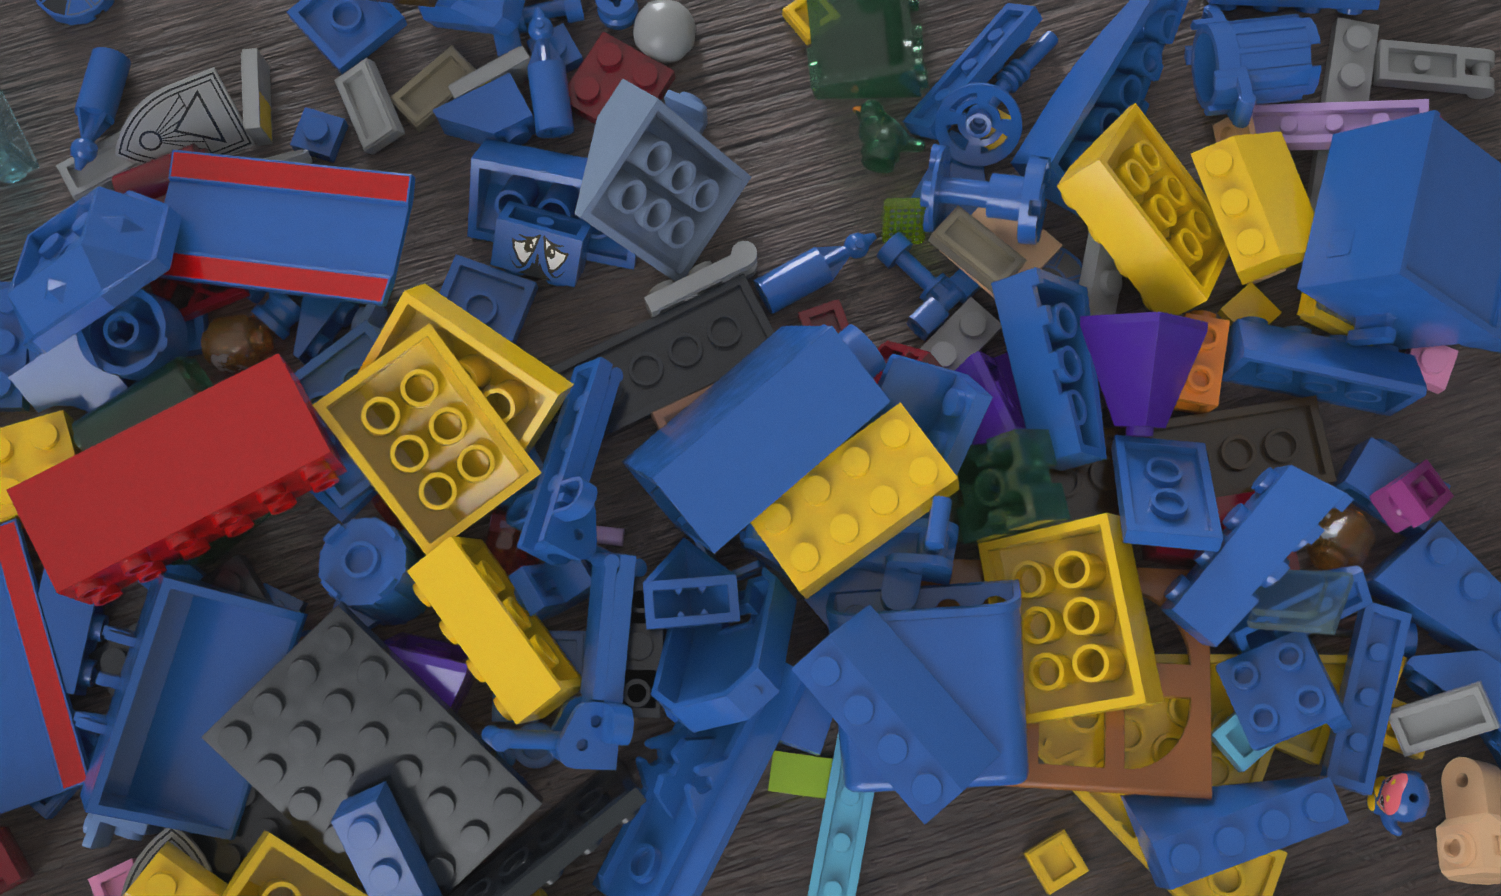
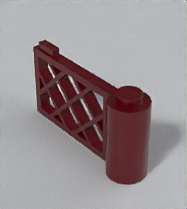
(153, 181)

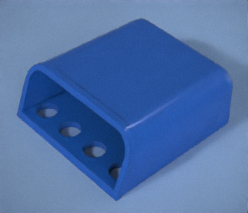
(971, 653)

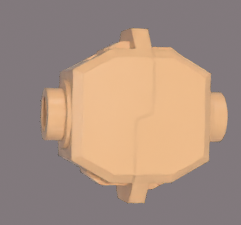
(1471, 832)

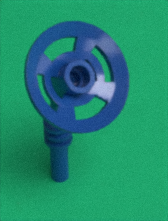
(985, 114)

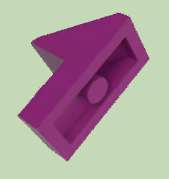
(1411, 497)

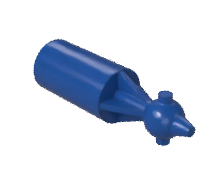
(548, 82)
(98, 101)
(809, 272)

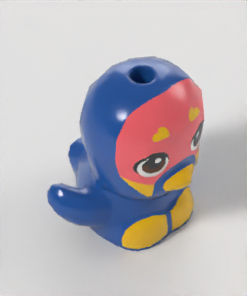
(1399, 798)

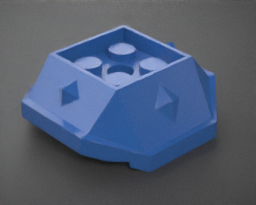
(89, 263)

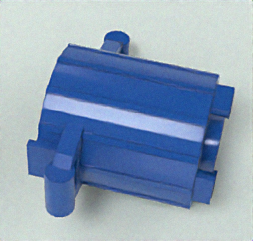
(367, 571)

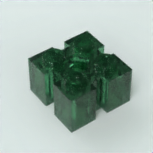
(1009, 487)

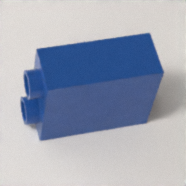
(760, 429)

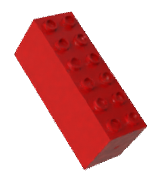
(177, 483)

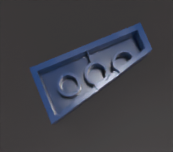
(1052, 362)

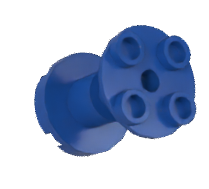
(1003, 197)

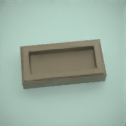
(430, 88)
(976, 248)

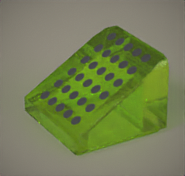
(903, 216)

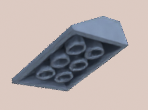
(655, 182)

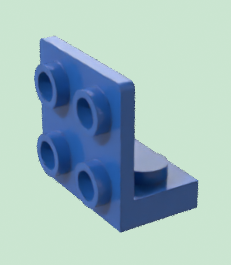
(939, 400)
(1282, 691)

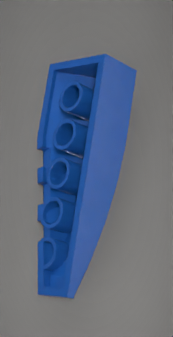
(1102, 86)

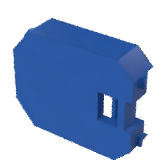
(727, 672)

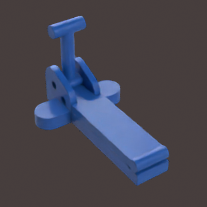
(560, 513)
(914, 555)
(598, 721)

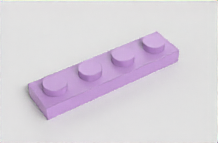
(1313, 124)

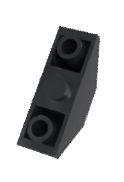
(642, 659)

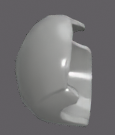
(664, 31)

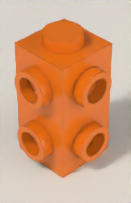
(1204, 381)

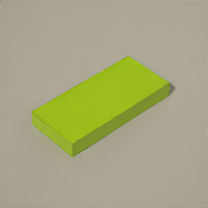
(799, 774)

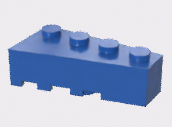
(1442, 590)

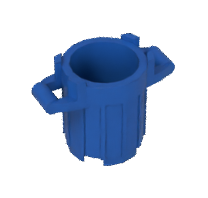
(1251, 62)

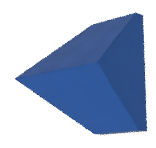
(690, 591)

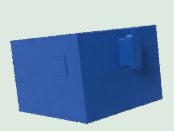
(1408, 235)

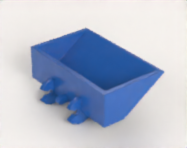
(183, 671)

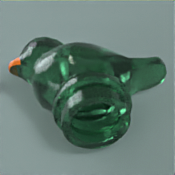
(882, 138)

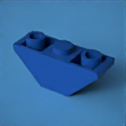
(1443, 672)

